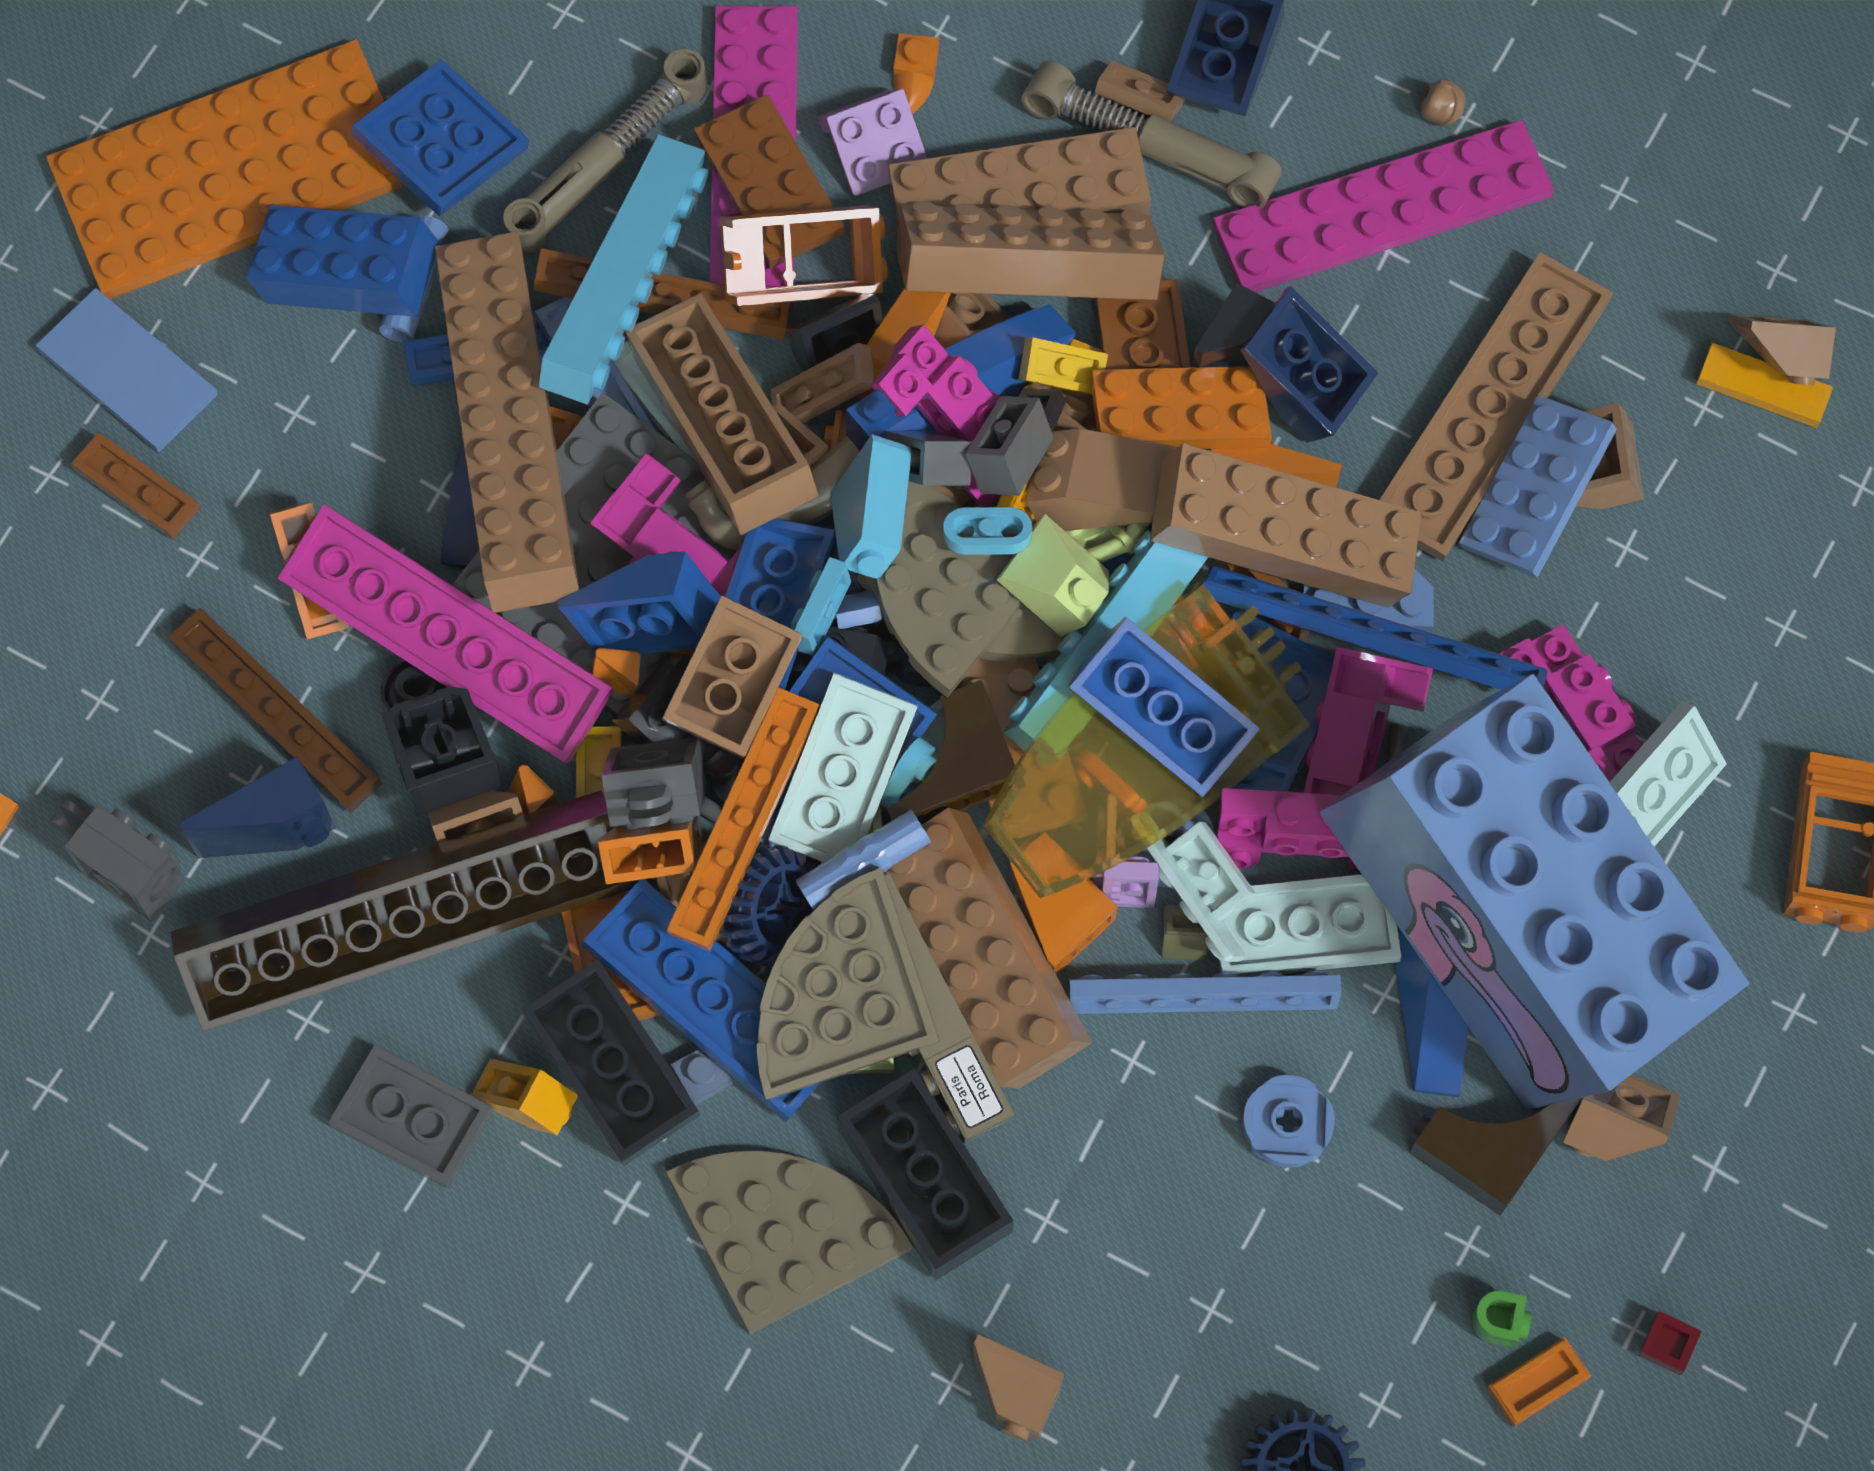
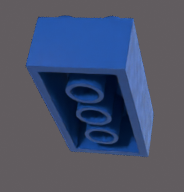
(343, 260)

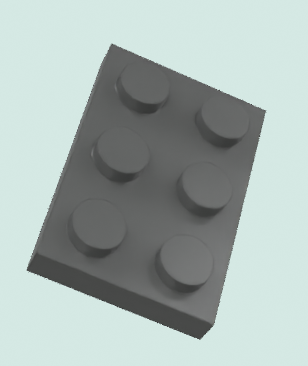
(411, 1116)

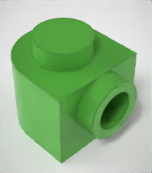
(1502, 1318)

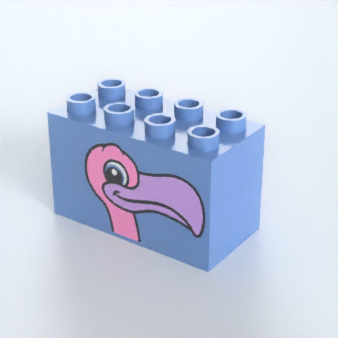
(1534, 898)

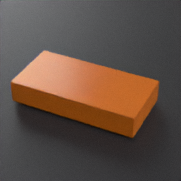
(1538, 1382)

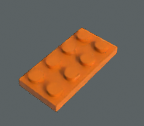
(1183, 406)

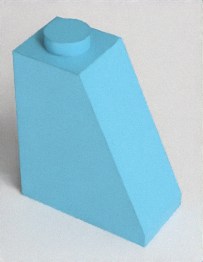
(871, 506)

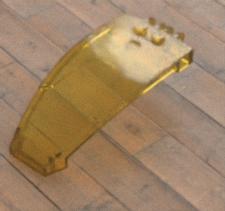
(1097, 797)

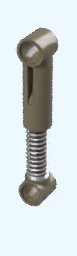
(604, 152)
(1244, 177)

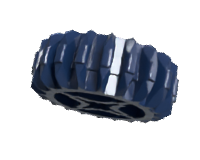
(767, 904)
(1308, 1433)

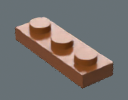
(135, 486)

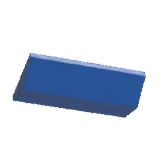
(778, 569)
(1162, 705)

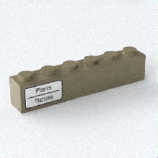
(956, 1063)

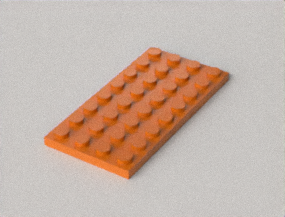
(208, 170)

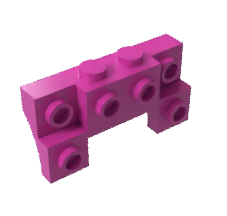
(942, 390)
(643, 528)
(1584, 698)
(1356, 716)
(1276, 824)

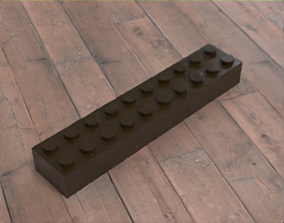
(395, 912)

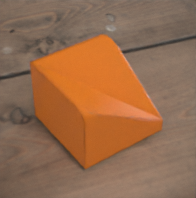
(617, 669)
(531, 791)

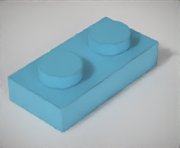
(826, 593)

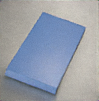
(127, 370)

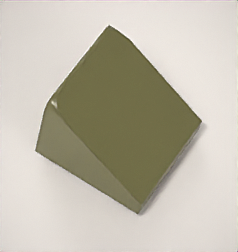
(1181, 936)

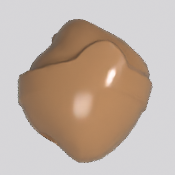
(1443, 103)

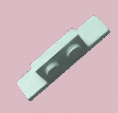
(1206, 883)

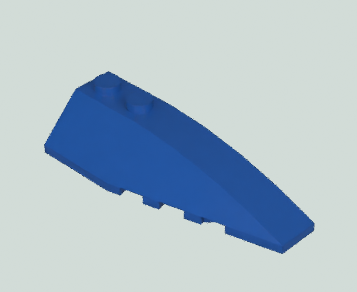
(993, 353)
(1432, 1027)

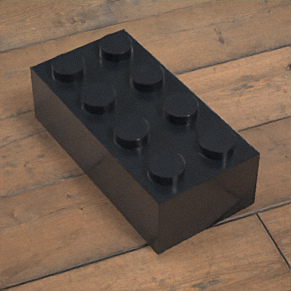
(611, 1062)
(925, 1174)

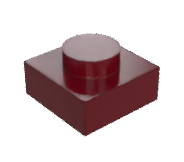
(1669, 1343)

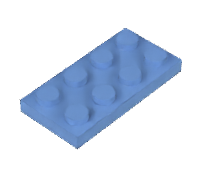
(1538, 486)

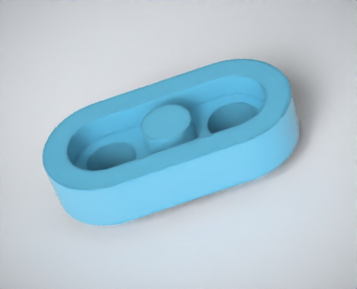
(987, 530)
(911, 769)

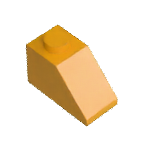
(525, 1095)

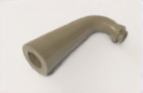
(825, 472)

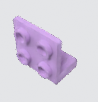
(872, 137)
(1130, 883)

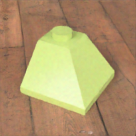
(1056, 578)

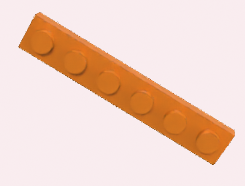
(743, 819)

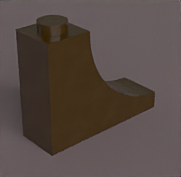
(971, 760)
(1487, 1158)

